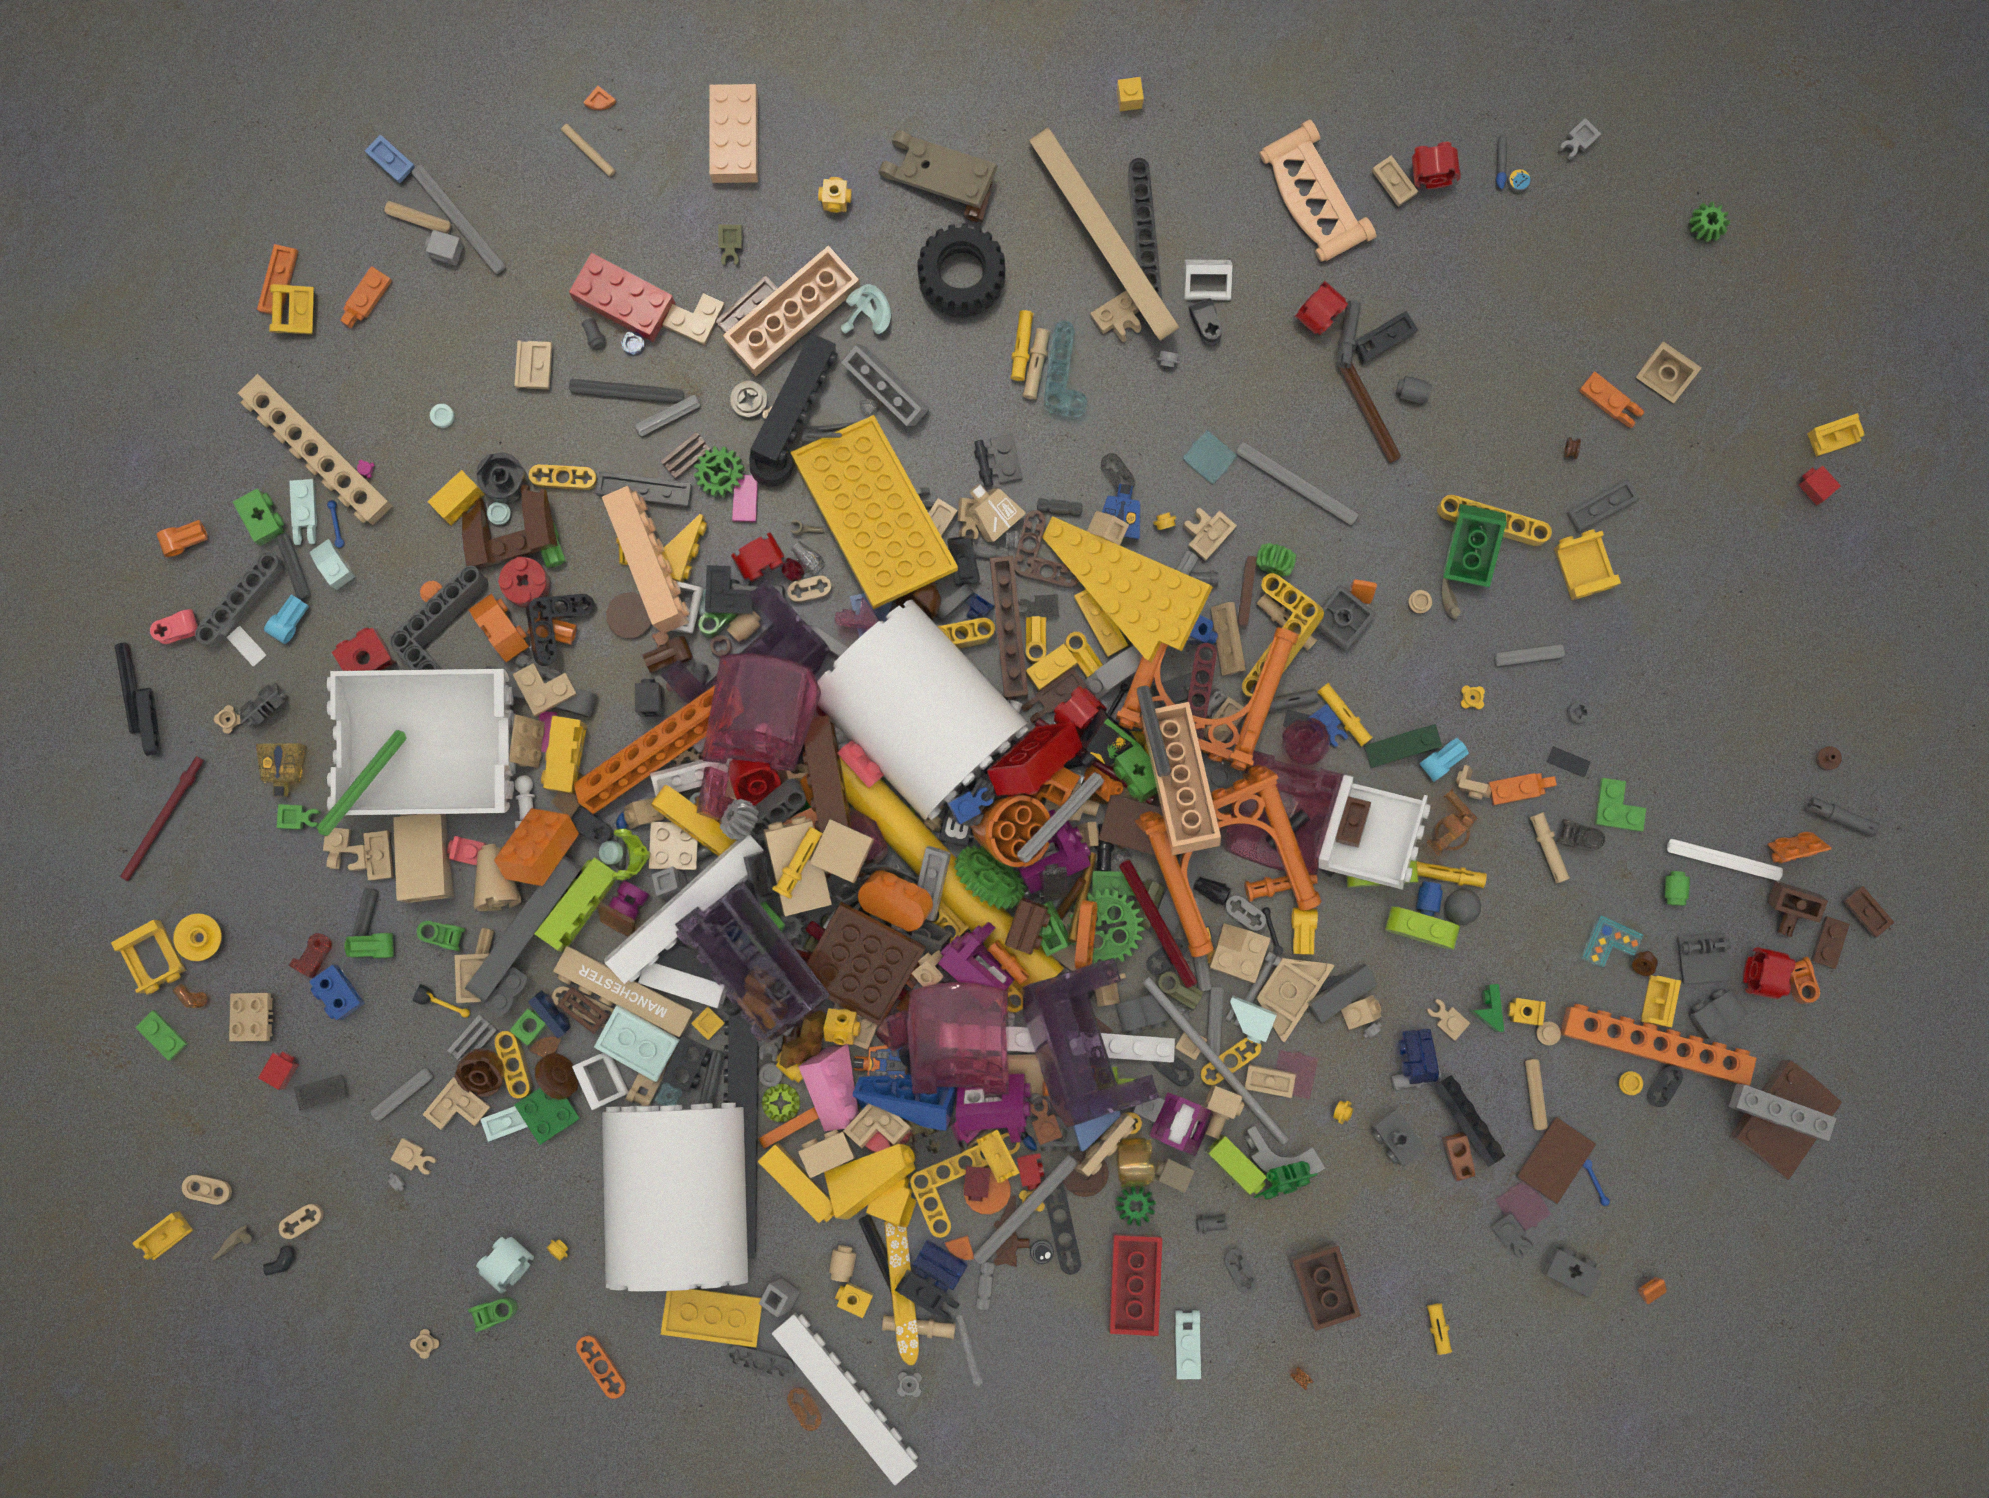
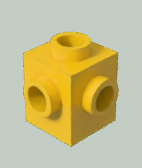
(838, 201)
(841, 1026)

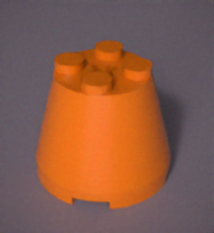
(1009, 826)

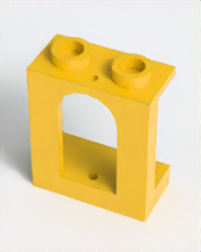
(126, 946)

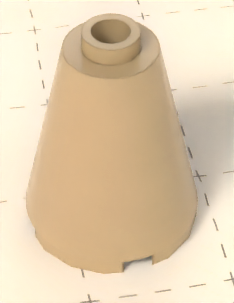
(491, 887)

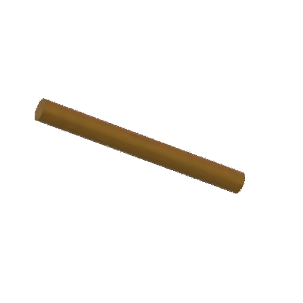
(1087, 875)

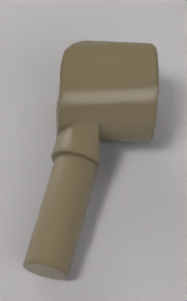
(804, 528)

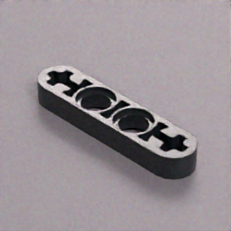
(1064, 1227)

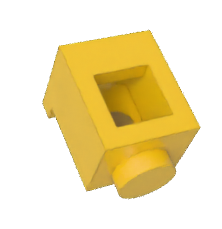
(1516, 1014)

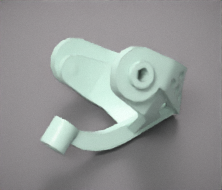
(879, 317)

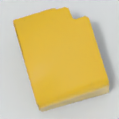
(894, 1204)

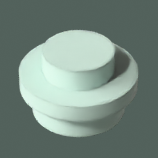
(499, 513)

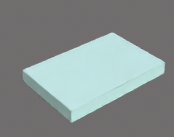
(636, 1043)

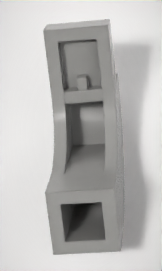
(1114, 672)
(1266, 1159)

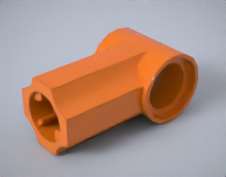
(174, 539)
(563, 631)

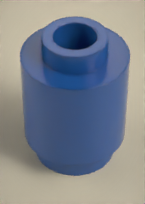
(1429, 898)

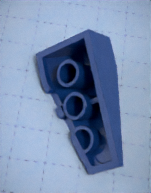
(898, 1098)

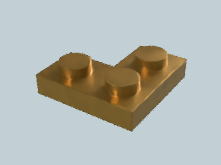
(807, 1044)

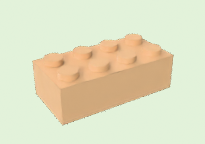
(733, 133)

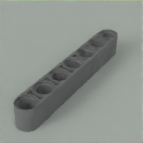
(522, 929)

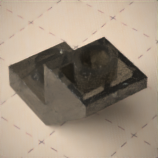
(1053, 883)

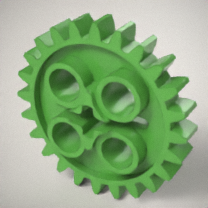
(989, 878)
(1110, 947)

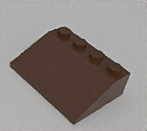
(1775, 1144)

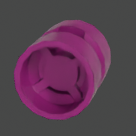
(623, 906)

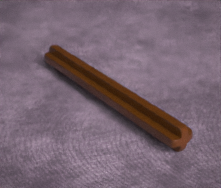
(1371, 413)

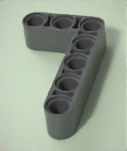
(433, 622)

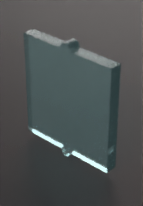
(1209, 457)

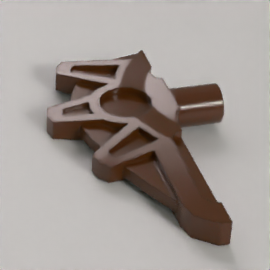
(1007, 1251)

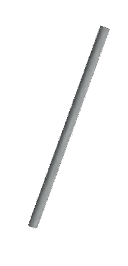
(1215, 1060)

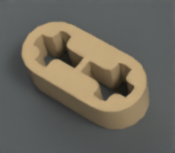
(808, 584)
(304, 1225)

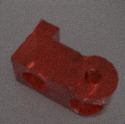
(313, 957)

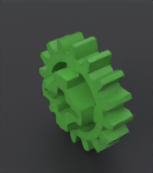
(721, 461)

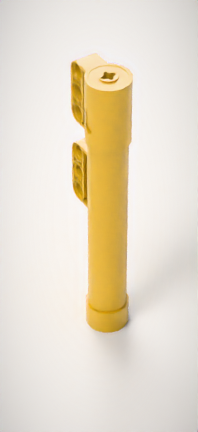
(957, 905)

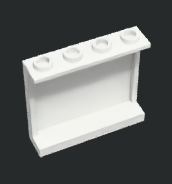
(1386, 840)

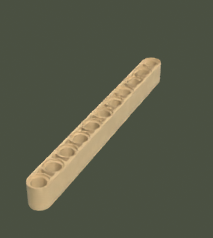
(1104, 234)

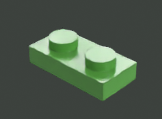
(161, 1035)

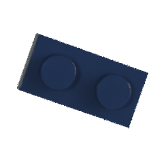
(545, 1008)

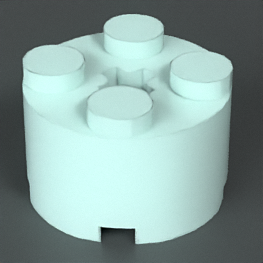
(505, 1263)

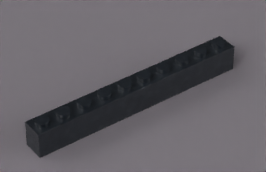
(744, 1091)

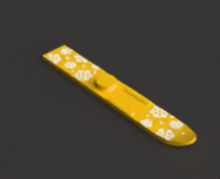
(903, 1308)

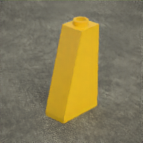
(865, 1179)
(797, 1183)

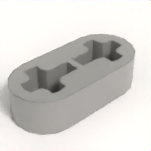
(1242, 918)

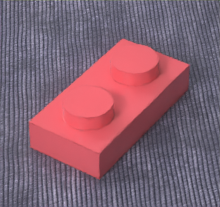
(860, 763)

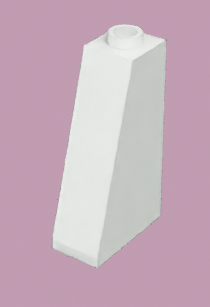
(683, 985)

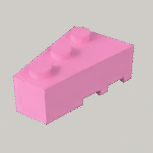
(831, 1086)

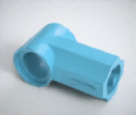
(283, 624)
(1439, 762)

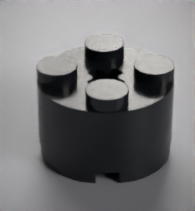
(498, 490)

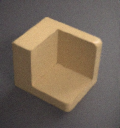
(1108, 527)

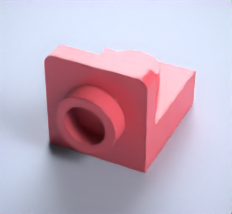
(464, 850)

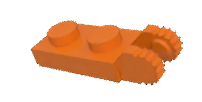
(1610, 399)

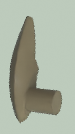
(1449, 600)
(235, 1238)

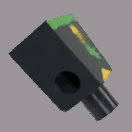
(1105, 740)

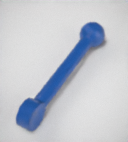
(338, 542)
(1604, 1200)

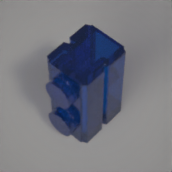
(1419, 1056)
(939, 1265)

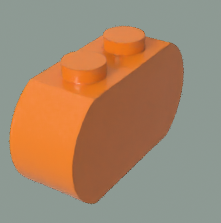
(895, 900)

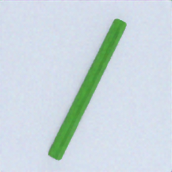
(361, 783)

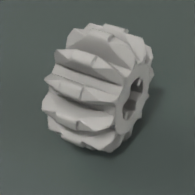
(739, 819)

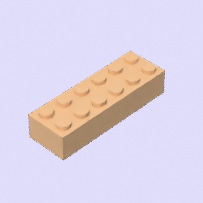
(791, 311)
(646, 560)
(1186, 791)

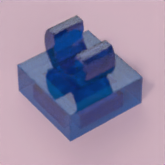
(979, 606)

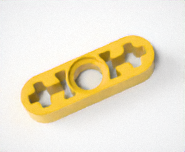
(545, 481)
(1248, 1055)

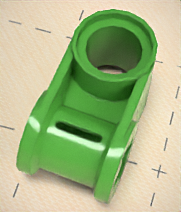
(720, 619)
(445, 935)
(489, 1313)

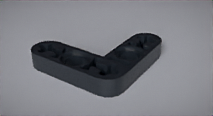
(549, 613)

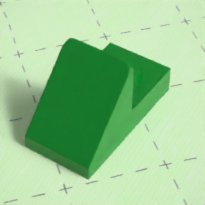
(1493, 1015)

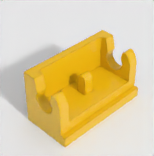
(1836, 435)
(456, 497)
(1660, 1001)
(997, 1156)
(163, 1236)

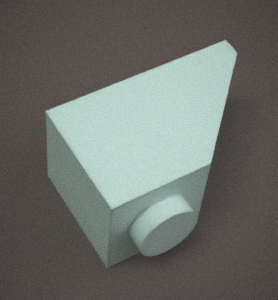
(331, 565)
(1253, 1019)

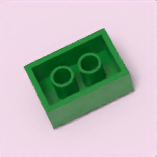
(1474, 545)

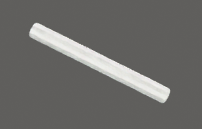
(1724, 859)

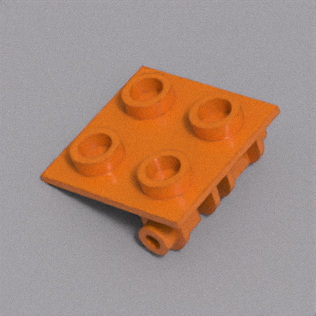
(1801, 846)

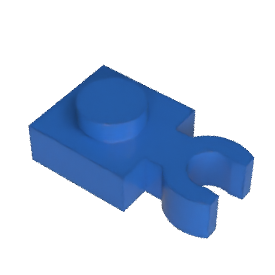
(1330, 720)
(966, 805)

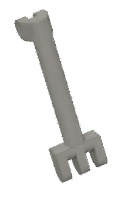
(1270, 961)

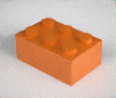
(536, 847)

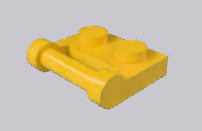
(299, 309)

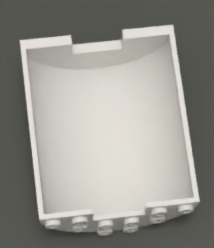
(918, 708)
(454, 745)
(674, 1197)

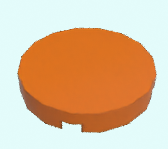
(997, 1196)

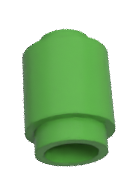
(1677, 888)

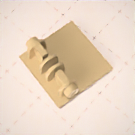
(526, 741)
(671, 847)
(250, 1017)

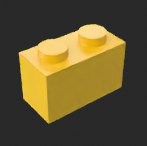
(1051, 667)

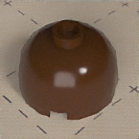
(926, 598)
(480, 1072)

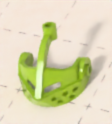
(637, 854)

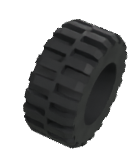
(961, 241)

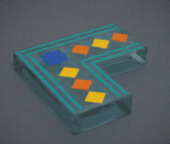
(1609, 935)

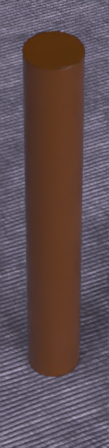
(1072, 895)

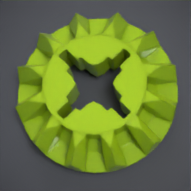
(789, 1094)

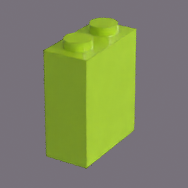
(1236, 1165)

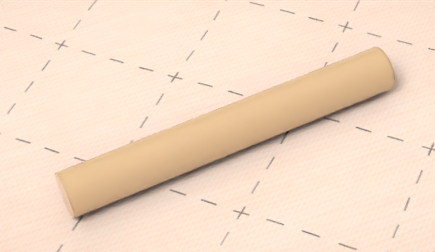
(588, 150)

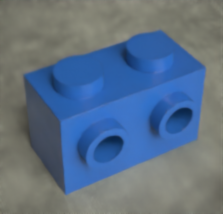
(336, 993)

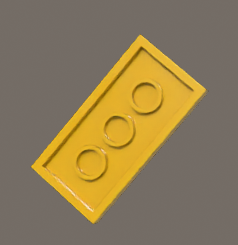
(712, 1316)

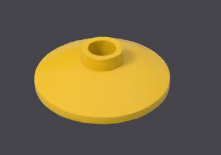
(186, 937)

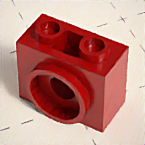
(367, 642)

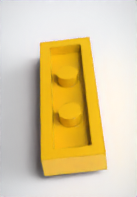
(1101, 624)

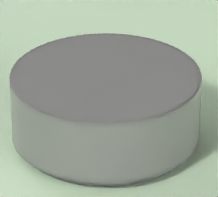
(770, 1075)

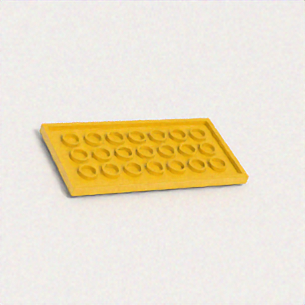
(874, 512)

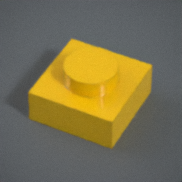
(708, 1023)

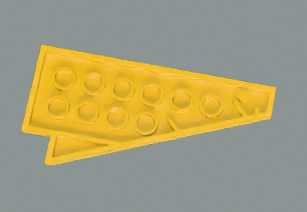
(1136, 592)

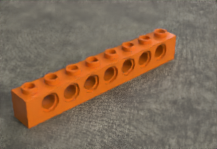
(645, 754)
(1739, 1072)

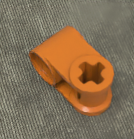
(1802, 978)

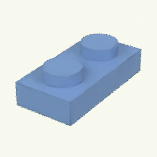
(390, 159)

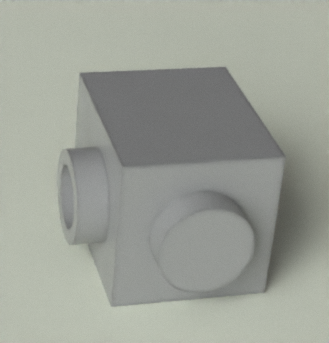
(779, 1297)

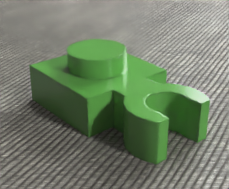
(294, 816)

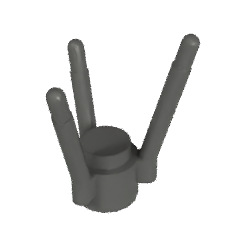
(816, 432)

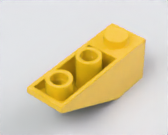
(683, 548)

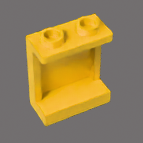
(1585, 565)

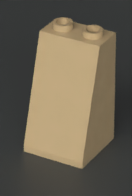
(782, 845)
(422, 858)

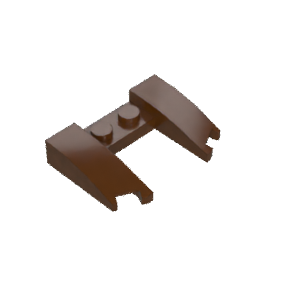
(538, 533)

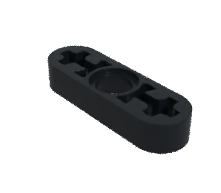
(148, 721)

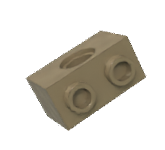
(1173, 1174)

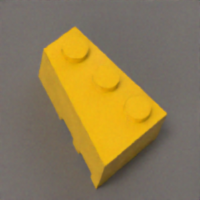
(563, 754)

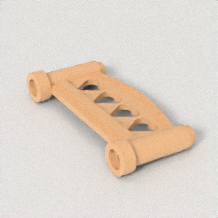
(1299, 147)

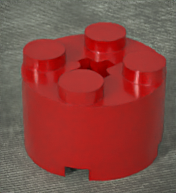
(1435, 165)
(1320, 308)
(758, 556)
(523, 569)
(1078, 709)
(752, 780)
(1768, 973)

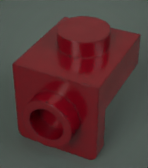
(976, 1183)

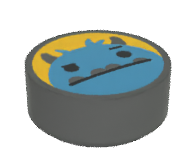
(1519, 180)

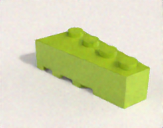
(577, 905)

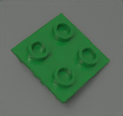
(546, 1115)
(1287, 1179)

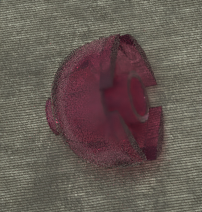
(1306, 741)

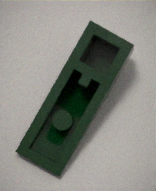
(1403, 746)

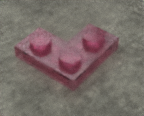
(712, 794)

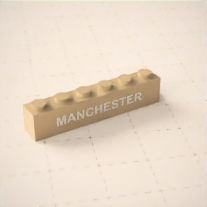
(634, 997)

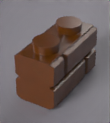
(1027, 925)

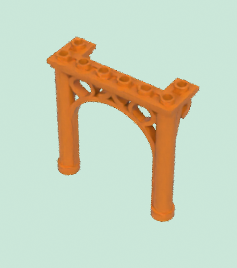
(1256, 708)
(1258, 780)

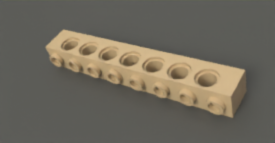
(259, 390)

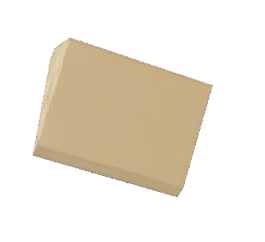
(1668, 372)

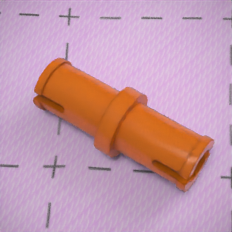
(1008, 962)

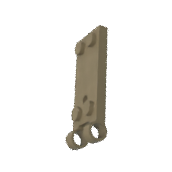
(949, 172)

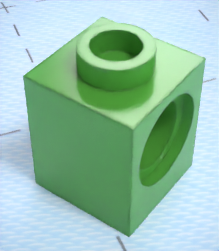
(520, 1031)

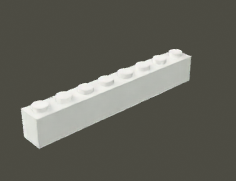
(659, 930)
(845, 1398)

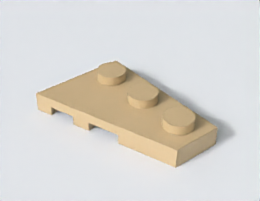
(1096, 1153)

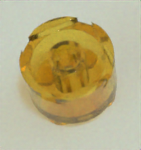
(1134, 1162)

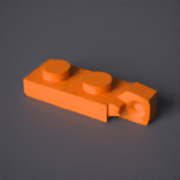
(365, 296)
(1519, 788)

